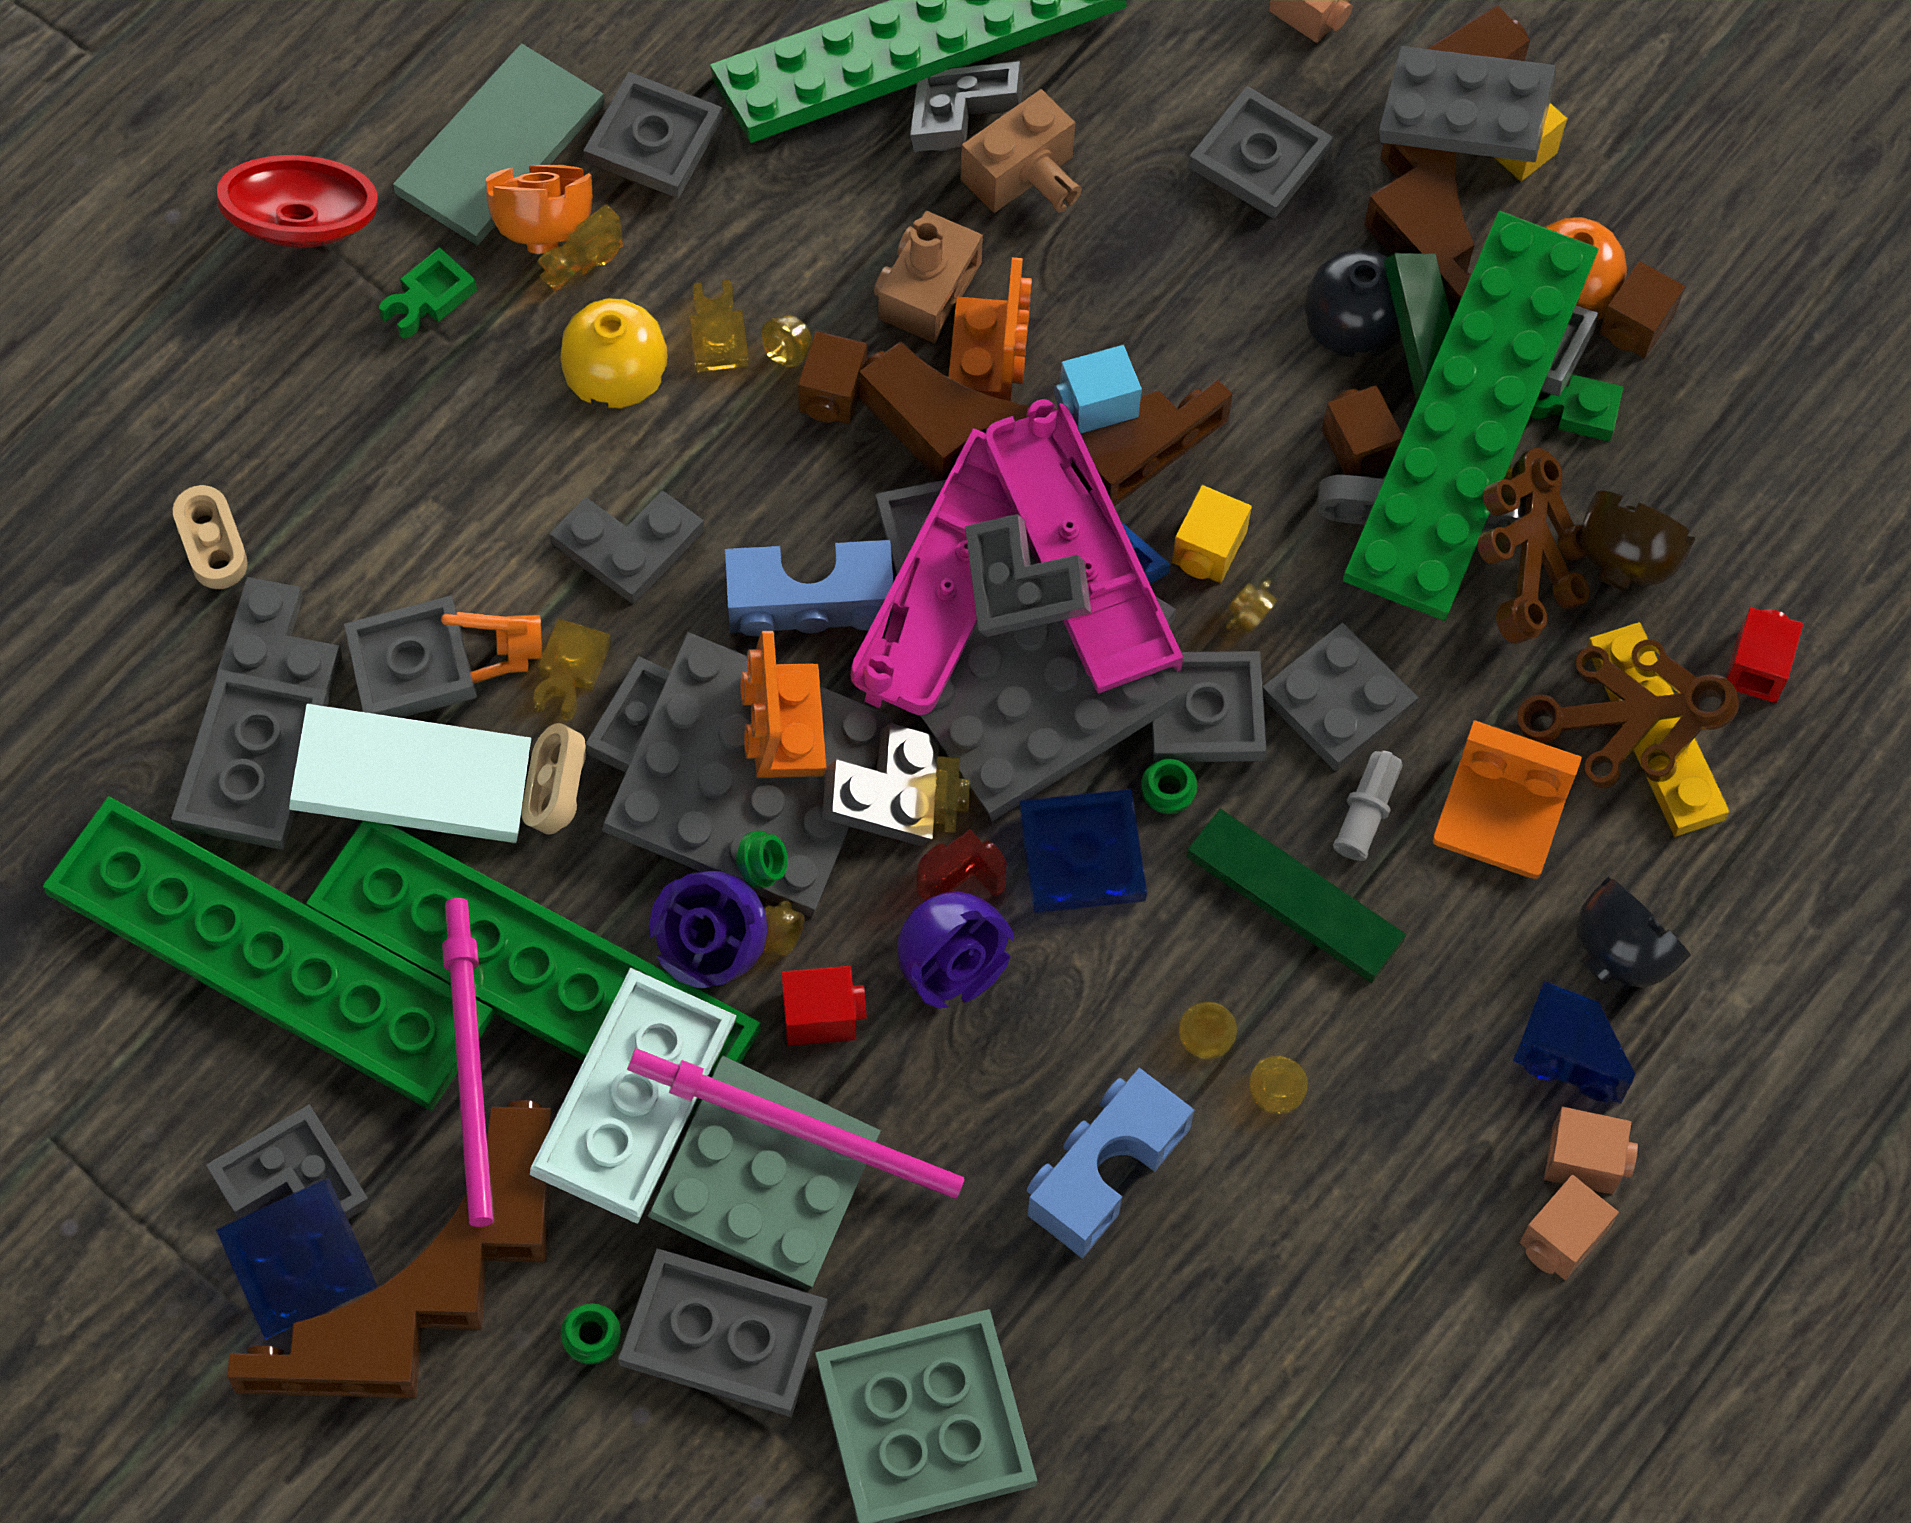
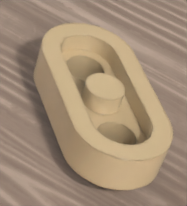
(211, 540)
(553, 779)

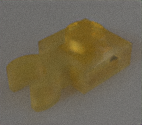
(587, 245)
(718, 331)
(570, 660)

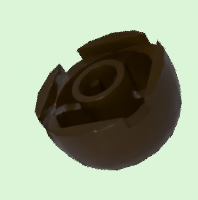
(1632, 542)

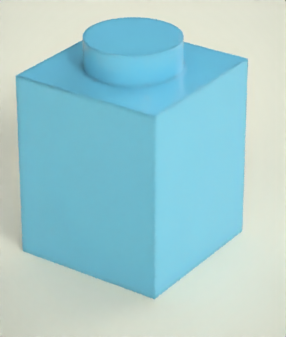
(1099, 389)

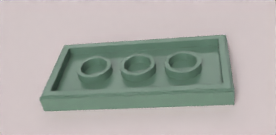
(513, 122)

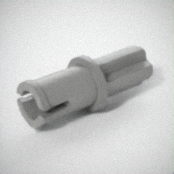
(1368, 805)

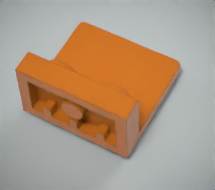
(992, 339)
(785, 714)
(1506, 800)

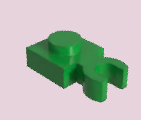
(432, 288)
(1585, 407)

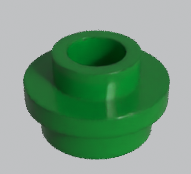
(1171, 772)
(761, 859)
(590, 1316)

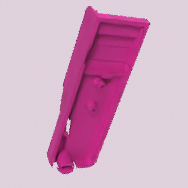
(933, 593)
(1127, 628)

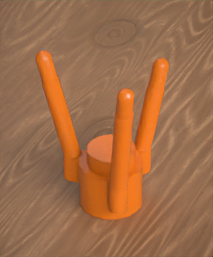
(515, 637)

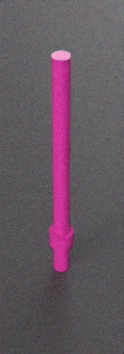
(461, 959)
(688, 1082)

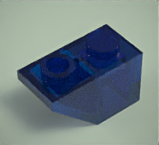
(1574, 1043)

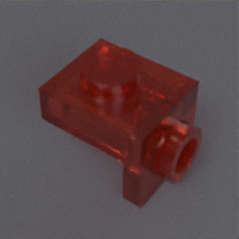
(949, 866)

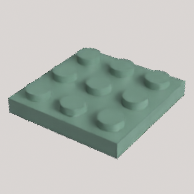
(758, 1187)
(925, 1419)

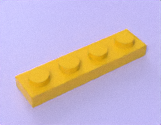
(1691, 795)

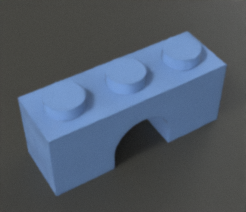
(769, 600)
(1136, 1121)

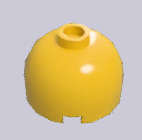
(613, 353)

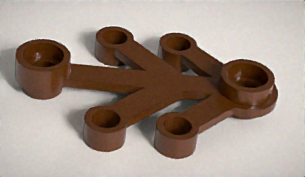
(1539, 480)
(1637, 711)

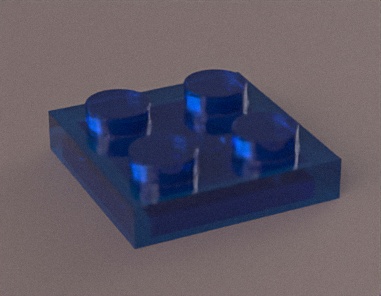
(1082, 851)
(296, 1258)

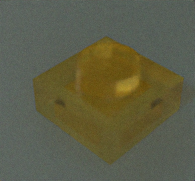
(950, 794)

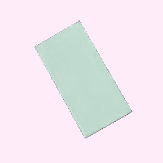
(410, 773)
(620, 1125)

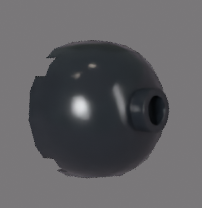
(1352, 304)
(1626, 939)

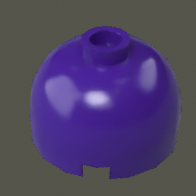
(708, 928)
(953, 947)

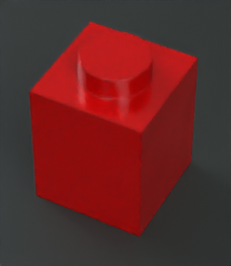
(1764, 653)
(821, 1005)

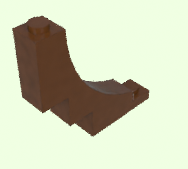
(1422, 206)
(938, 415)
(376, 1340)

